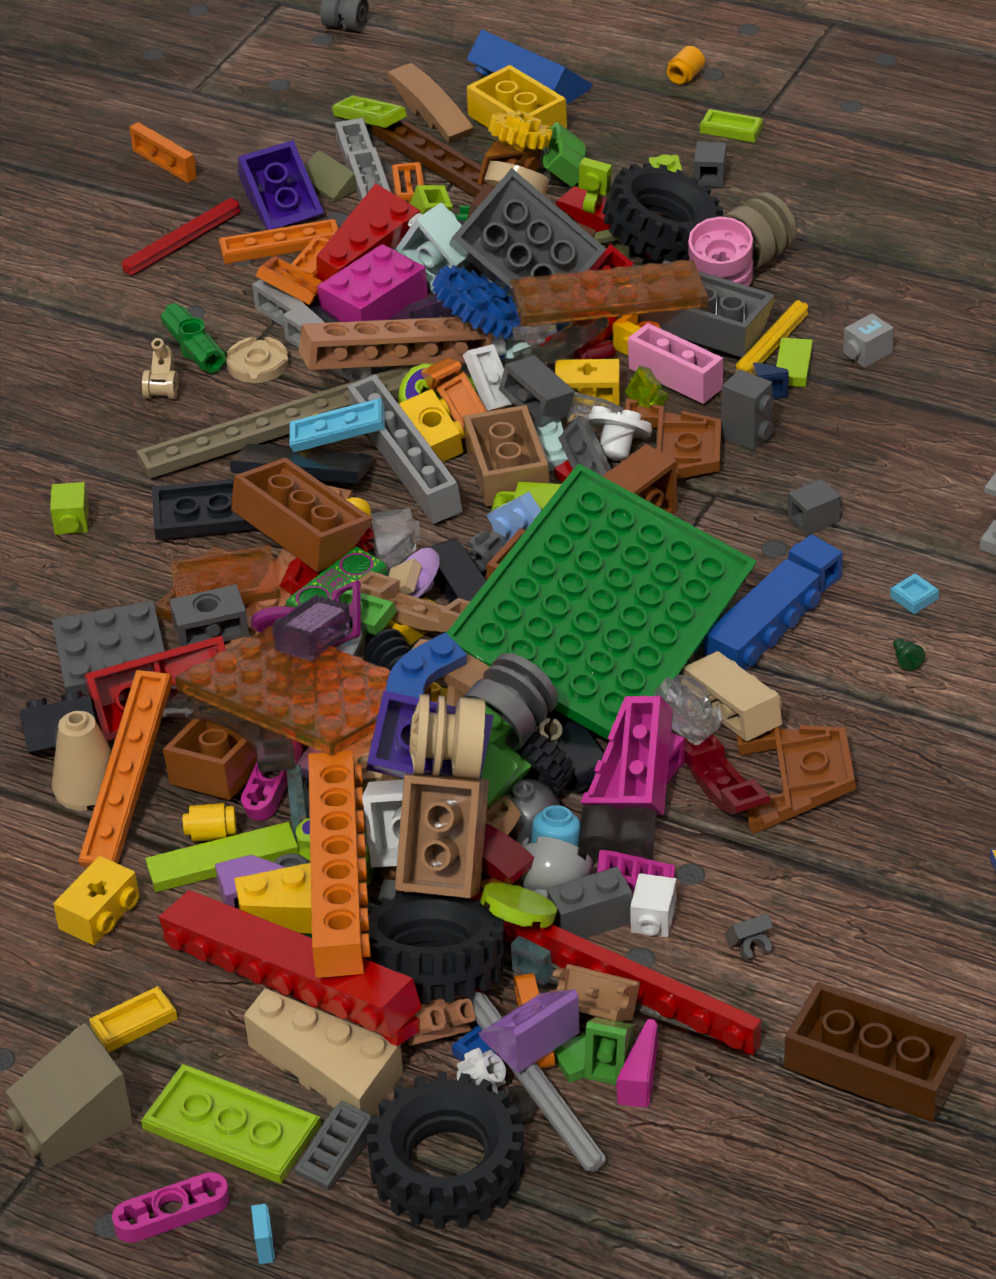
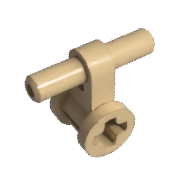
(161, 378)

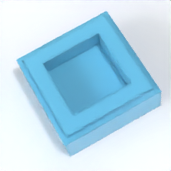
(914, 593)
(263, 1233)

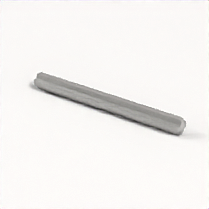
(547, 1098)

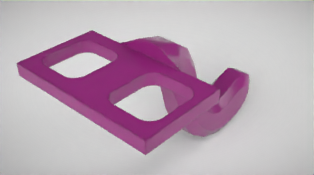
(268, 616)

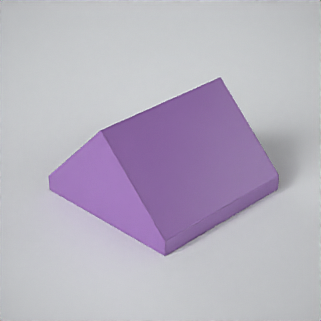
(534, 1028)

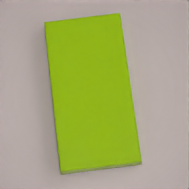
(231, 1123)

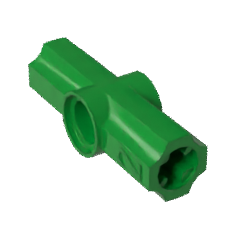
(193, 338)

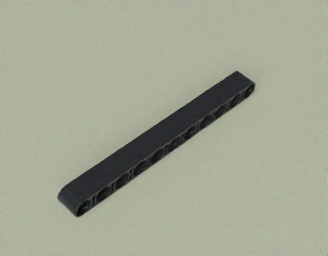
(461, 579)

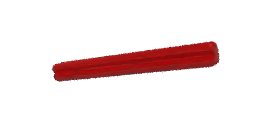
(180, 236)

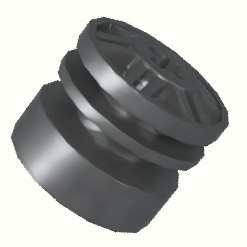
(517, 694)

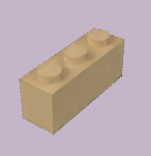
(744, 701)

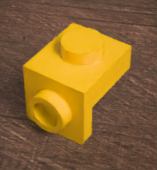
(622, 330)

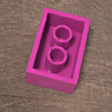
(374, 287)

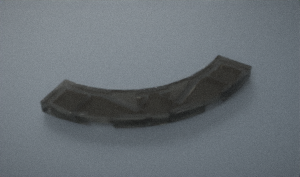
(561, 344)
(272, 749)

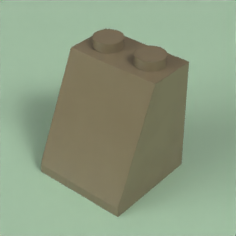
(69, 1099)

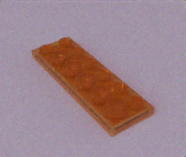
(608, 292)

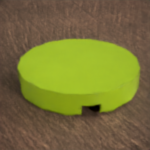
(518, 905)

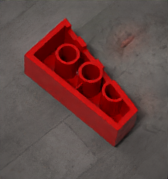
(375, 221)

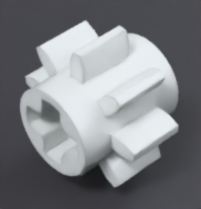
(483, 1066)

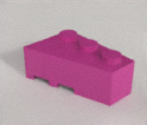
(636, 757)

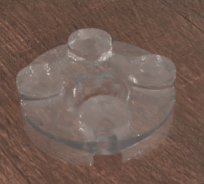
(692, 711)

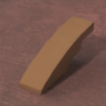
(430, 101)

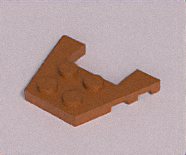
(686, 437)
(812, 767)

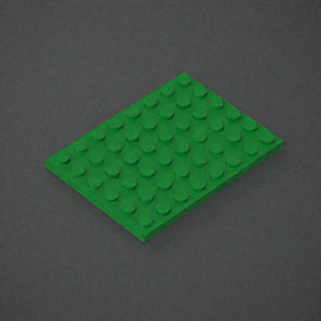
(603, 597)

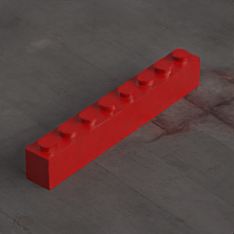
(285, 961)

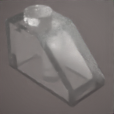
(395, 536)

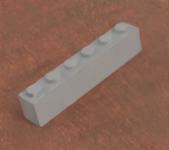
(410, 454)

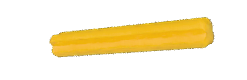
(771, 339)

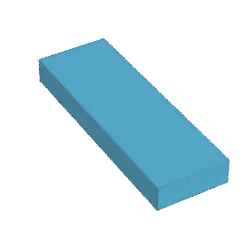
(337, 425)

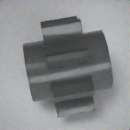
(485, 547)

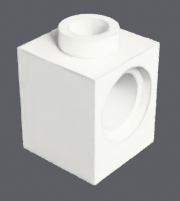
(653, 905)

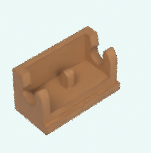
(599, 992)

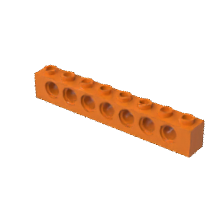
(336, 865)

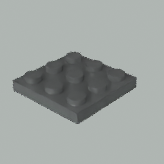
(104, 640)

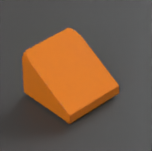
(441, 372)

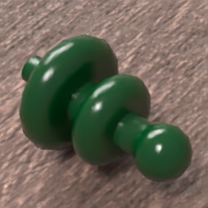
(908, 654)

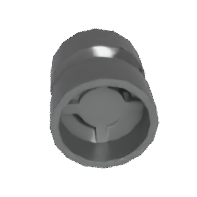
(349, 13)

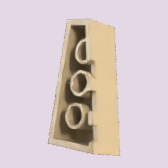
(324, 1051)

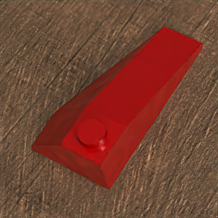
(112, 685)

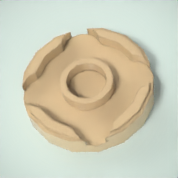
(257, 360)

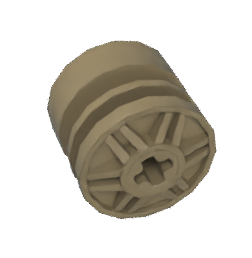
(770, 226)

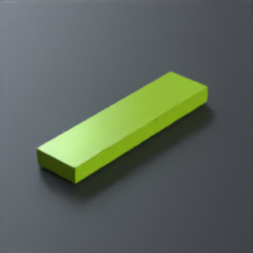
(199, 861)

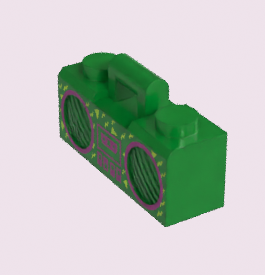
(344, 571)

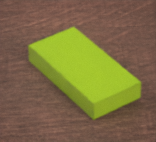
(731, 125)
(795, 356)

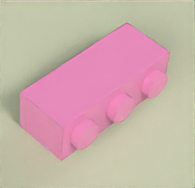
(676, 362)

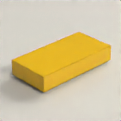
(133, 1019)

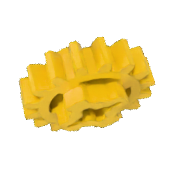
(520, 130)

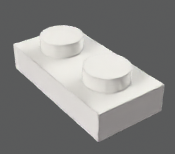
(487, 374)

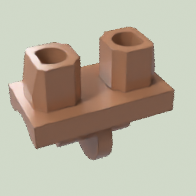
(443, 1019)

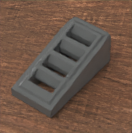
(343, 1122)

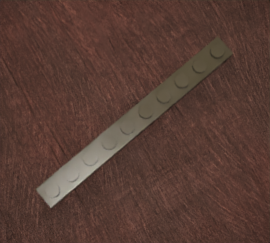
(252, 428)

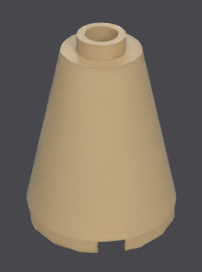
(79, 761)

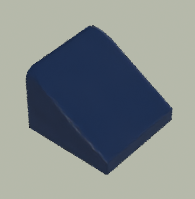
(778, 377)

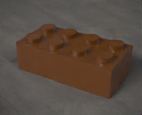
(875, 1051)

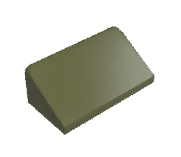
(330, 177)

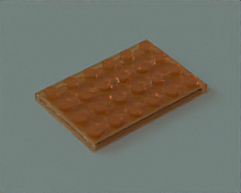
(315, 702)

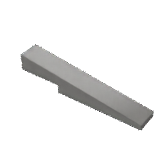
(360, 155)
(291, 314)

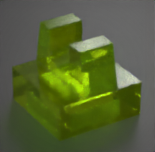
(645, 388)

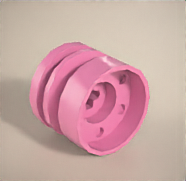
(723, 249)

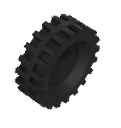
(660, 191)
(439, 942)
(438, 1109)

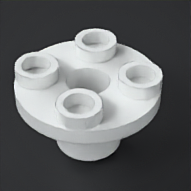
(618, 430)

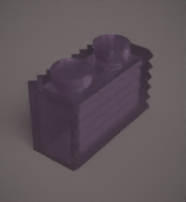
(311, 627)

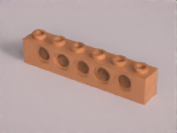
(388, 342)

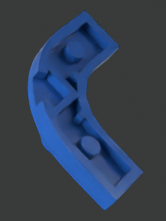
(425, 665)

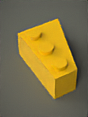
(278, 896)

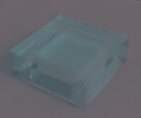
(531, 958)

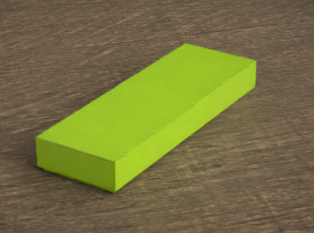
(372, 111)

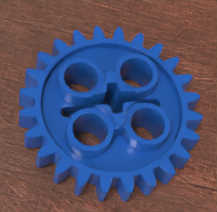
(476, 301)

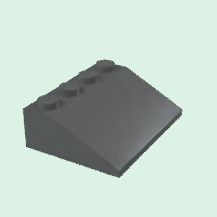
(523, 235)

